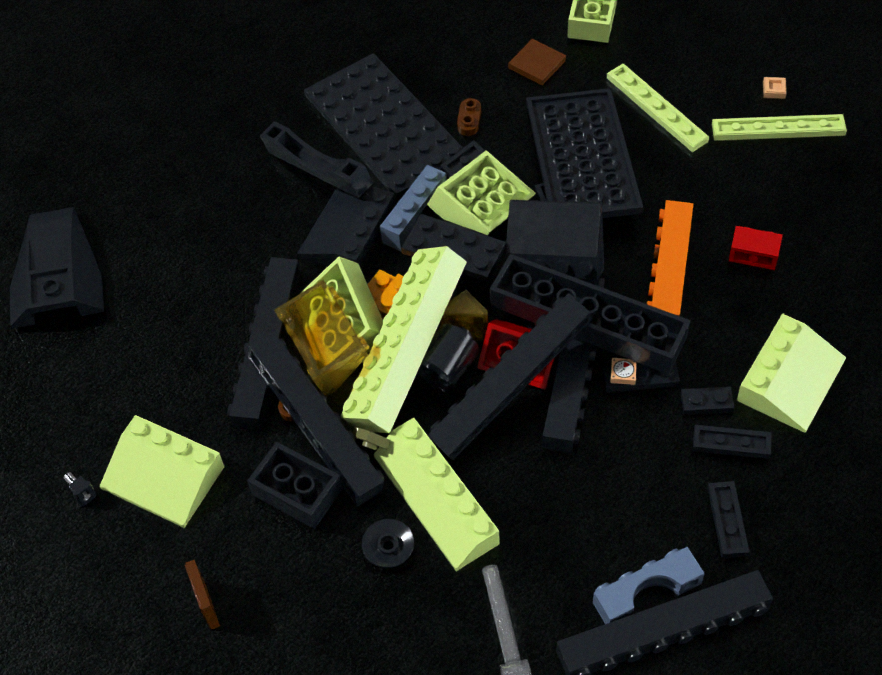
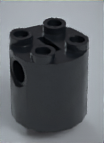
(447, 357)

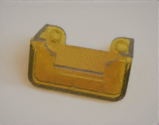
(323, 336)

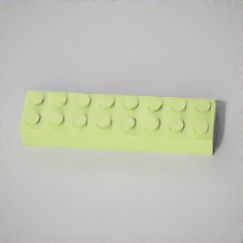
(403, 340)

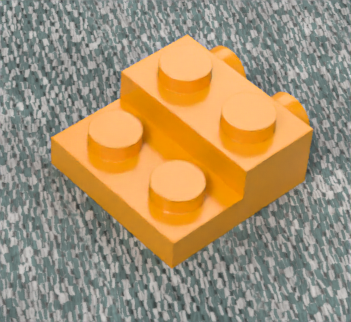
(383, 289)

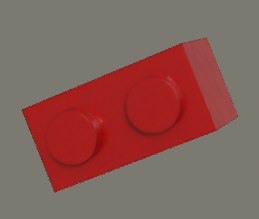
(755, 247)

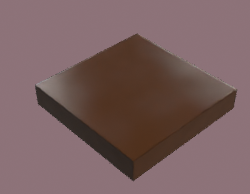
(537, 61)
(202, 595)

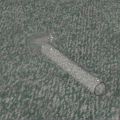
(513, 662)

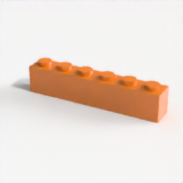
(671, 256)

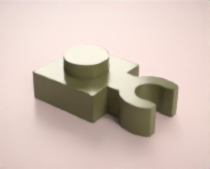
(370, 439)

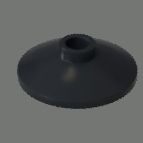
(385, 533)

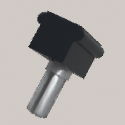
(81, 489)

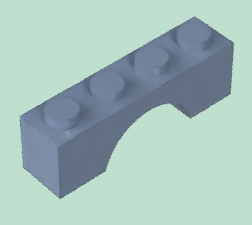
(407, 211)
(676, 572)

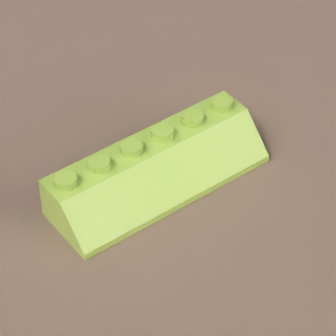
(437, 495)

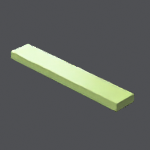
(658, 107)
(779, 127)

